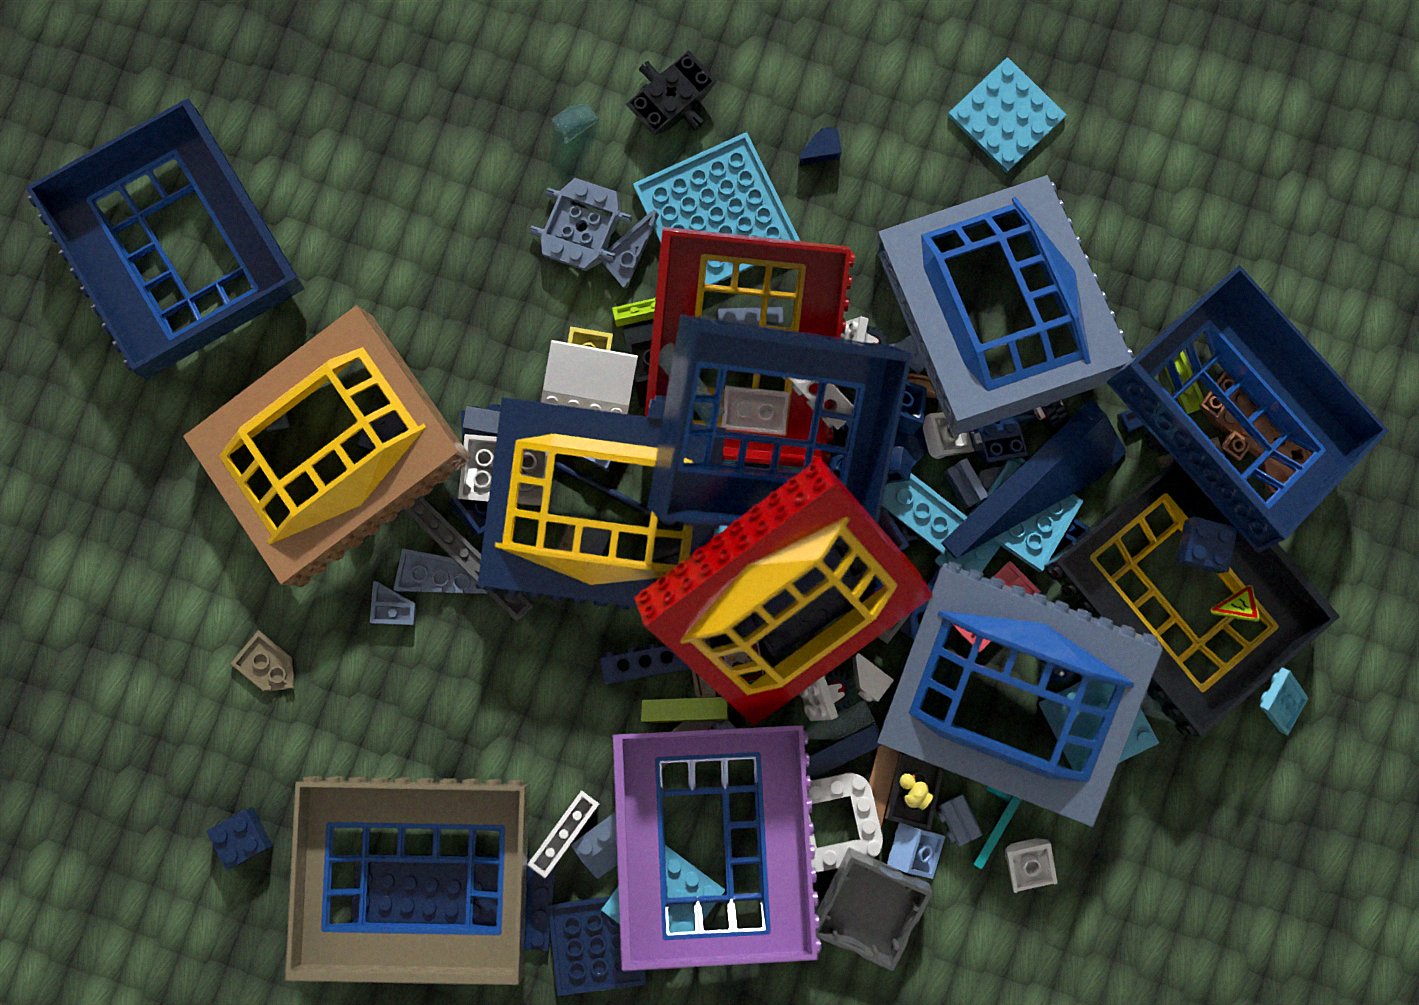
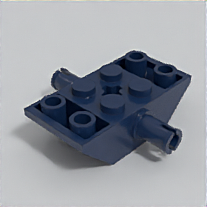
(1002, 438)

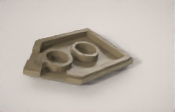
(265, 664)

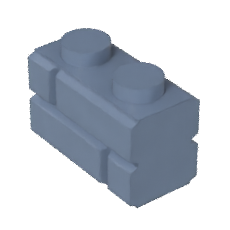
(958, 819)

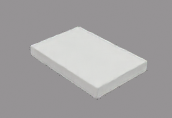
(757, 408)

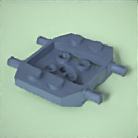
(561, 236)

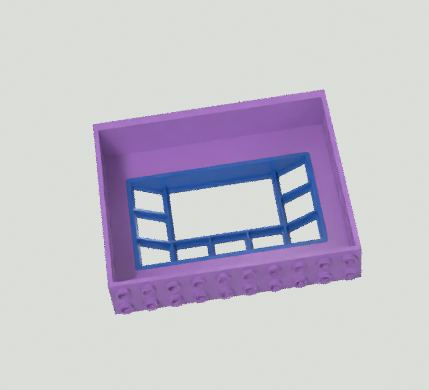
(781, 838)

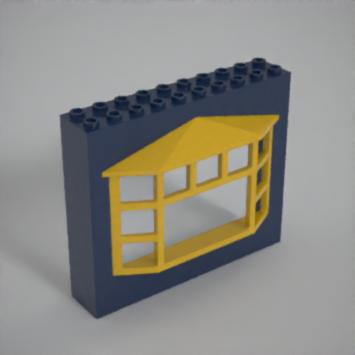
(573, 573)

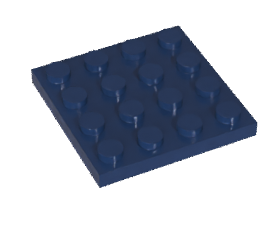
(588, 948)

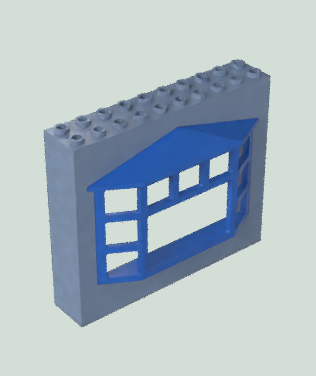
(945, 332)
(1044, 632)

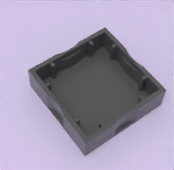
(871, 908)

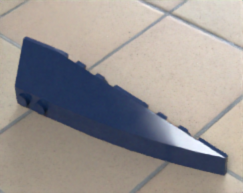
(1060, 467)

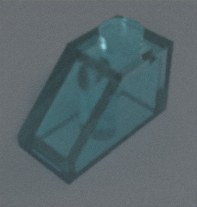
(574, 121)

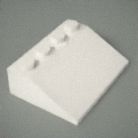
(588, 378)
(477, 474)

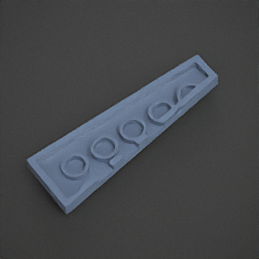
(433, 573)

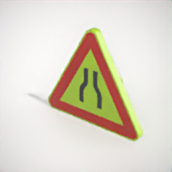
(1239, 605)

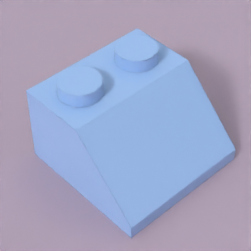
(916, 850)

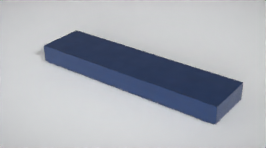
(842, 751)

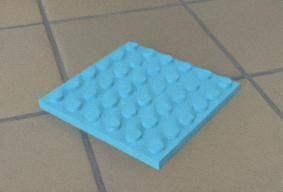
(720, 194)

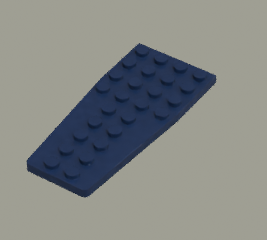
(439, 892)

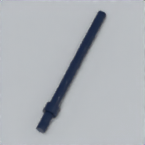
(605, 490)

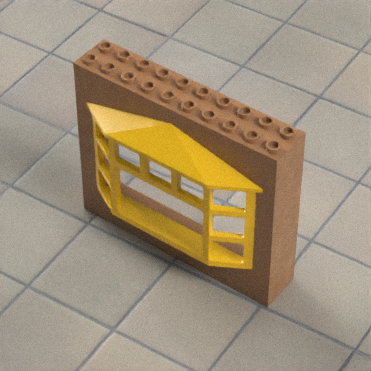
(362, 495)

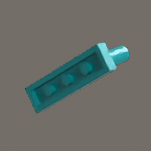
(1012, 805)

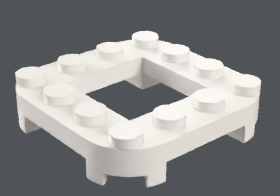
(865, 814)

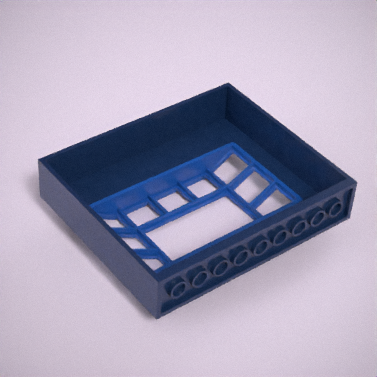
(108, 272)
(1281, 378)
(724, 493)

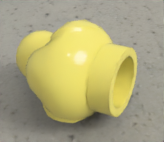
(918, 795)

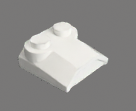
(940, 438)
(1030, 864)

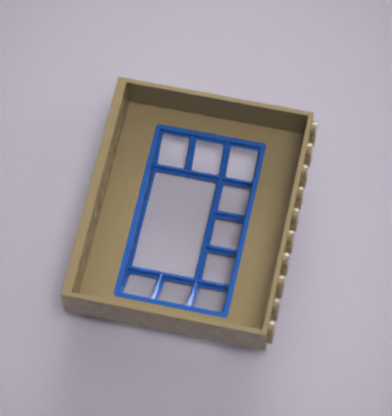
(406, 950)

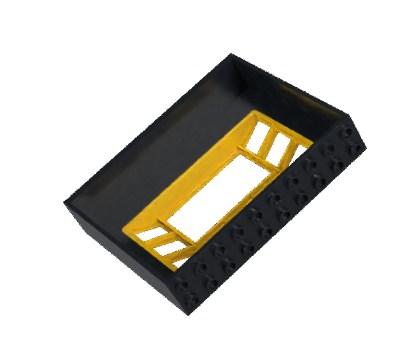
(1283, 596)

